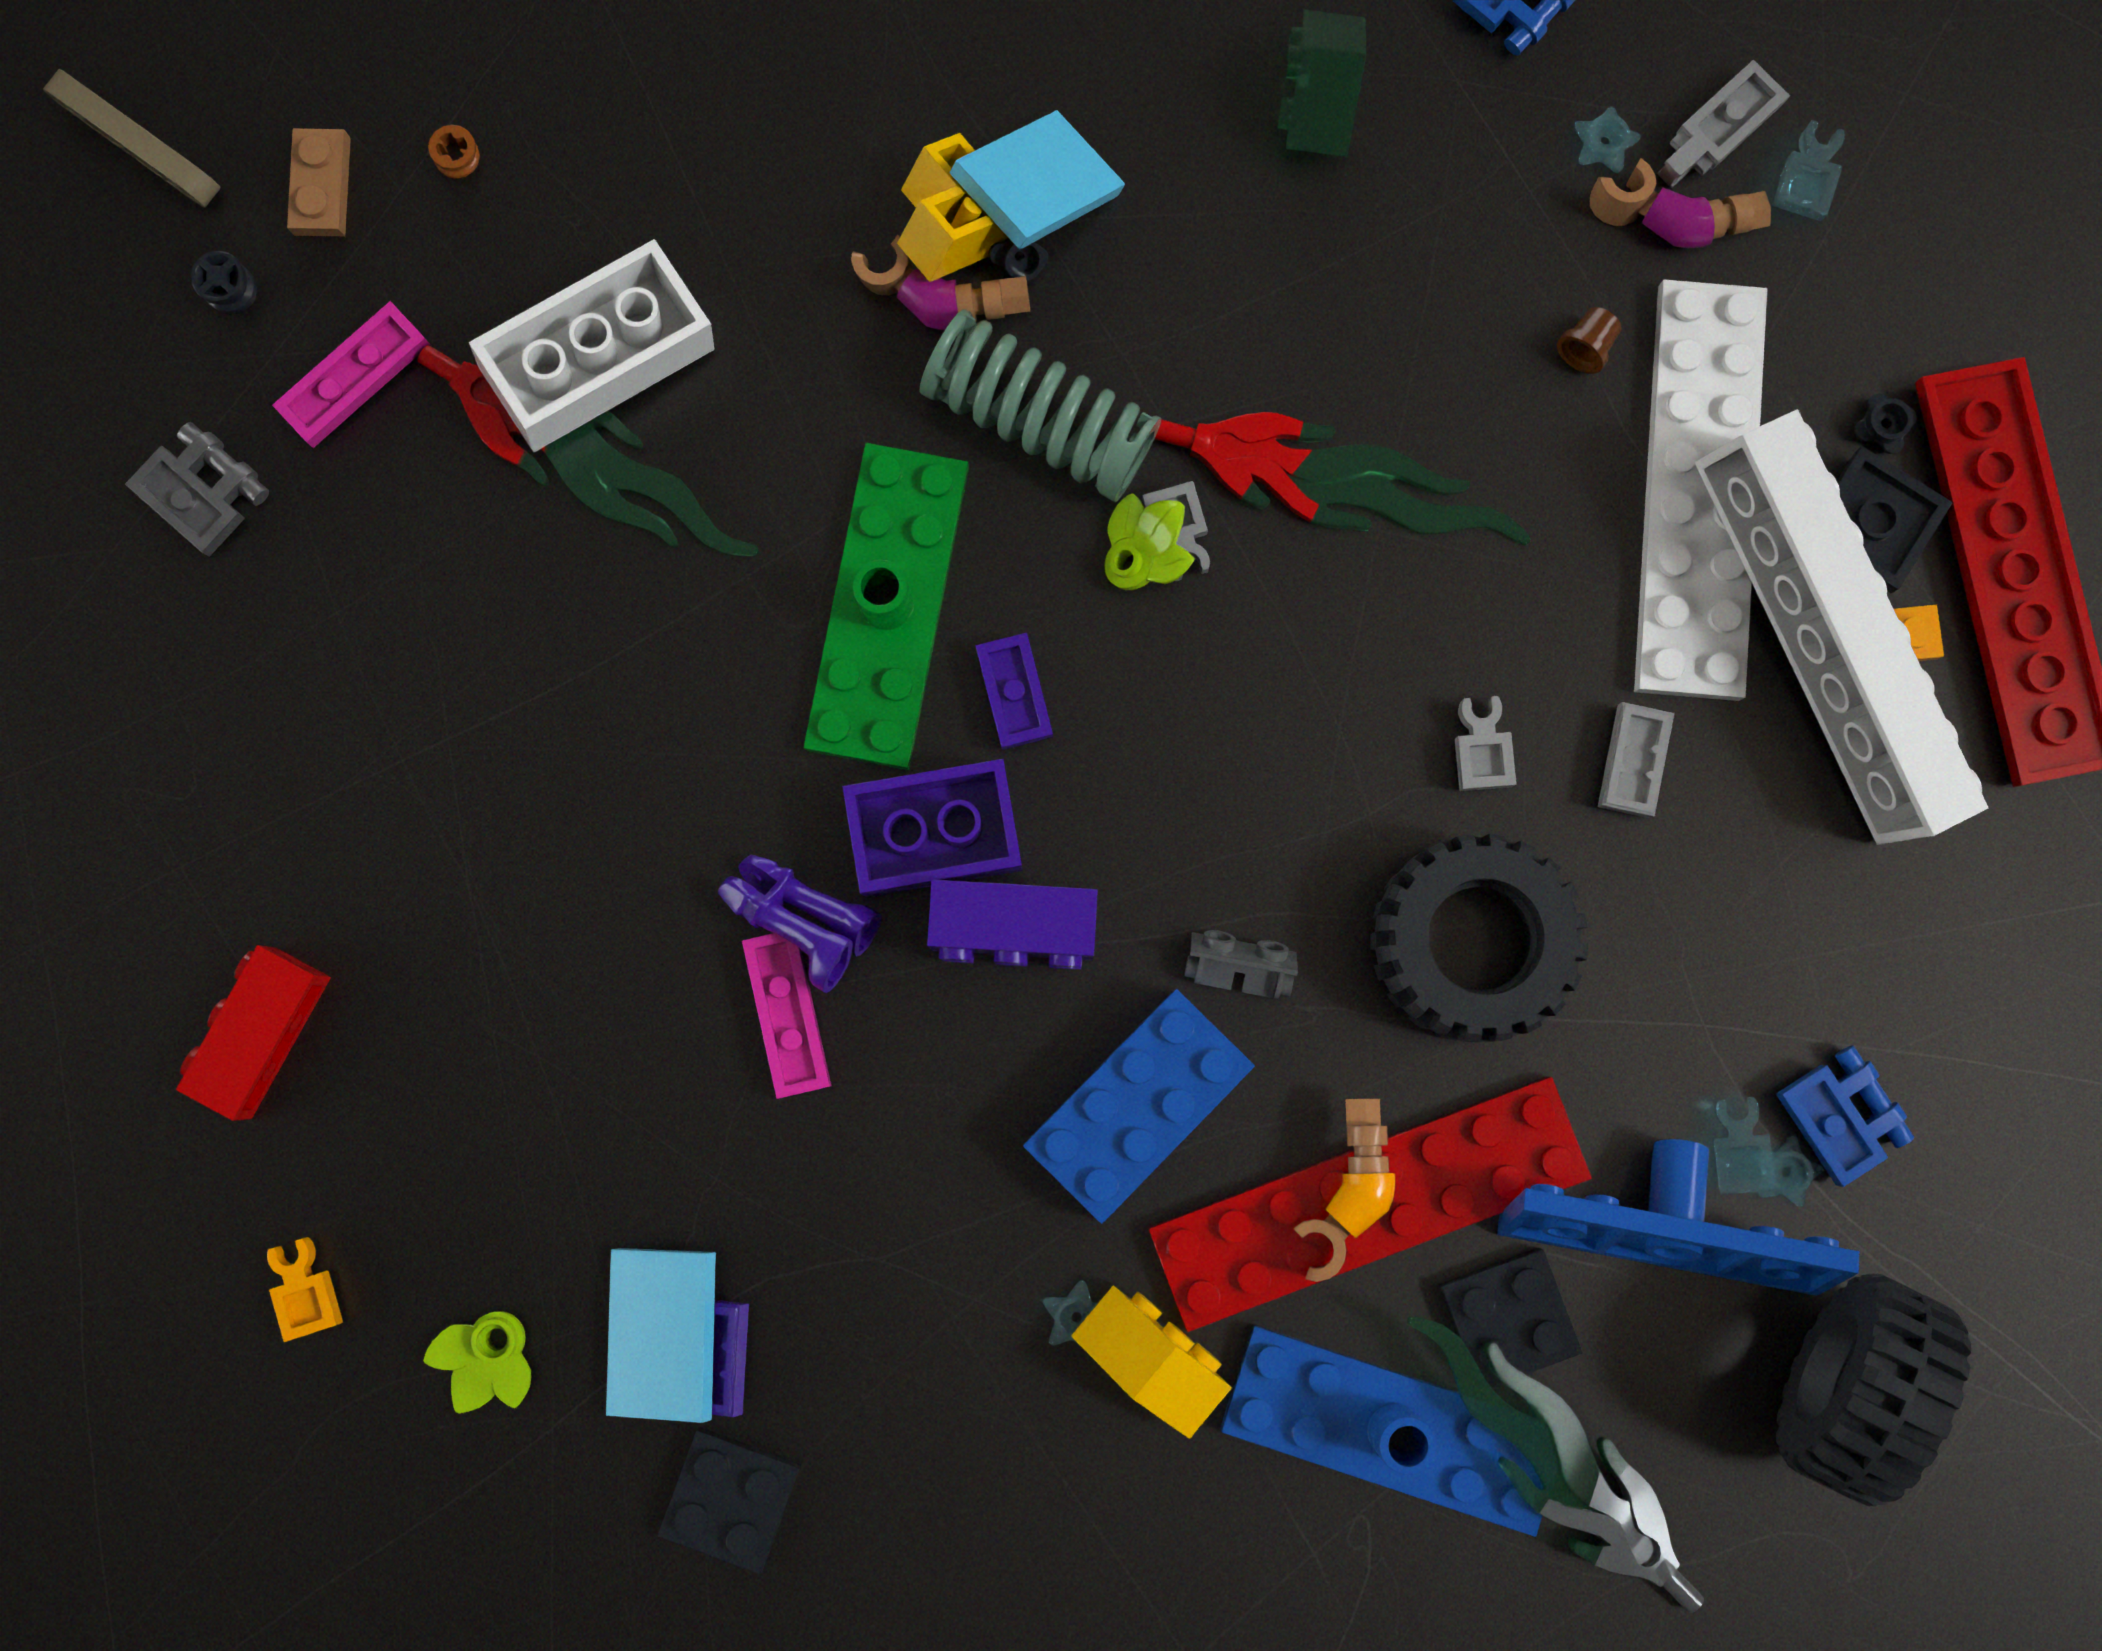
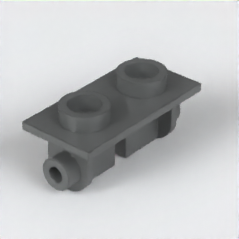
(1264, 964)

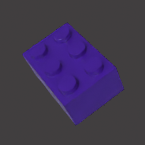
(932, 827)
(1012, 923)

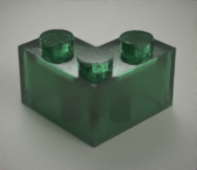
(1328, 71)

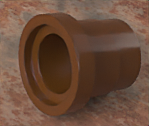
(1590, 340)

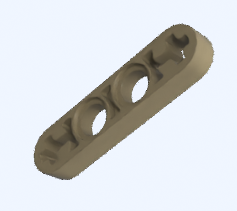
(131, 138)

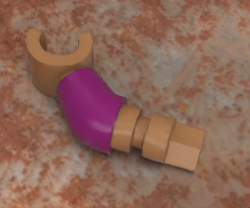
(1673, 216)
(941, 300)

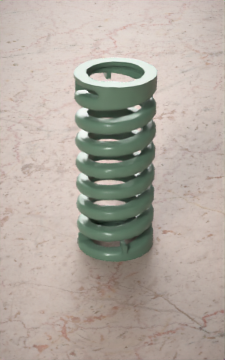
(1114, 458)

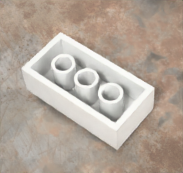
(593, 345)

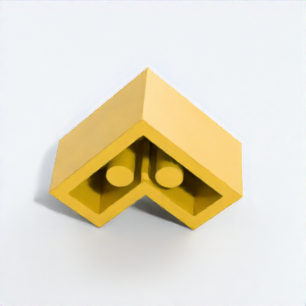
(947, 225)
(1153, 1361)

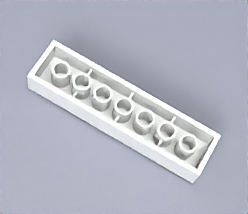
(1841, 632)

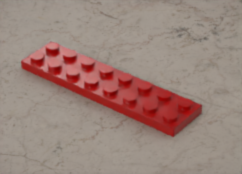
(2017, 568)
(1445, 1179)

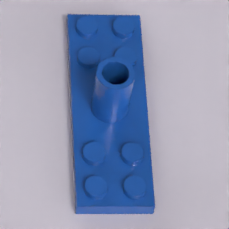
(1675, 1229)
(1347, 1409)

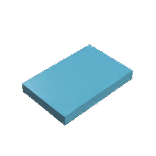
(1037, 179)
(661, 1334)

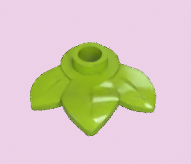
(1151, 538)
(478, 1365)

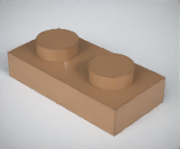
(318, 182)

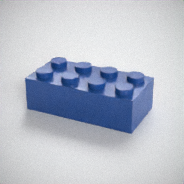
(1138, 1105)

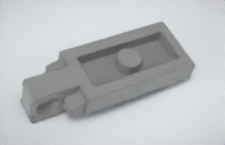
(1723, 123)

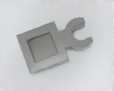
(1193, 523)
(1484, 756)

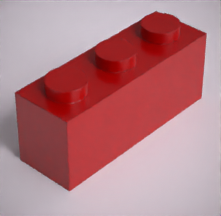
(251, 1032)

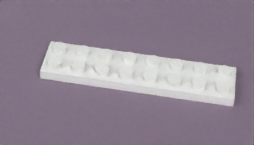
(1691, 575)

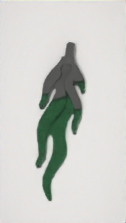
(1573, 1488)

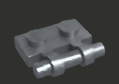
(187, 501)

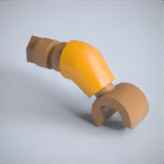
(1365, 1189)

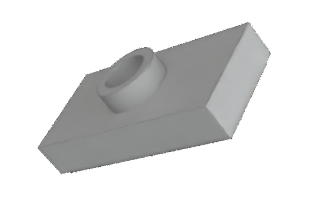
(1636, 760)

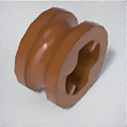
(450, 134)

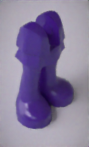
(762, 904)

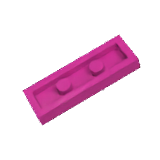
(351, 374)
(786, 1015)

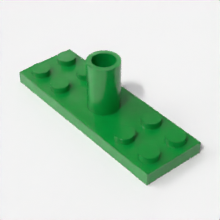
(882, 654)

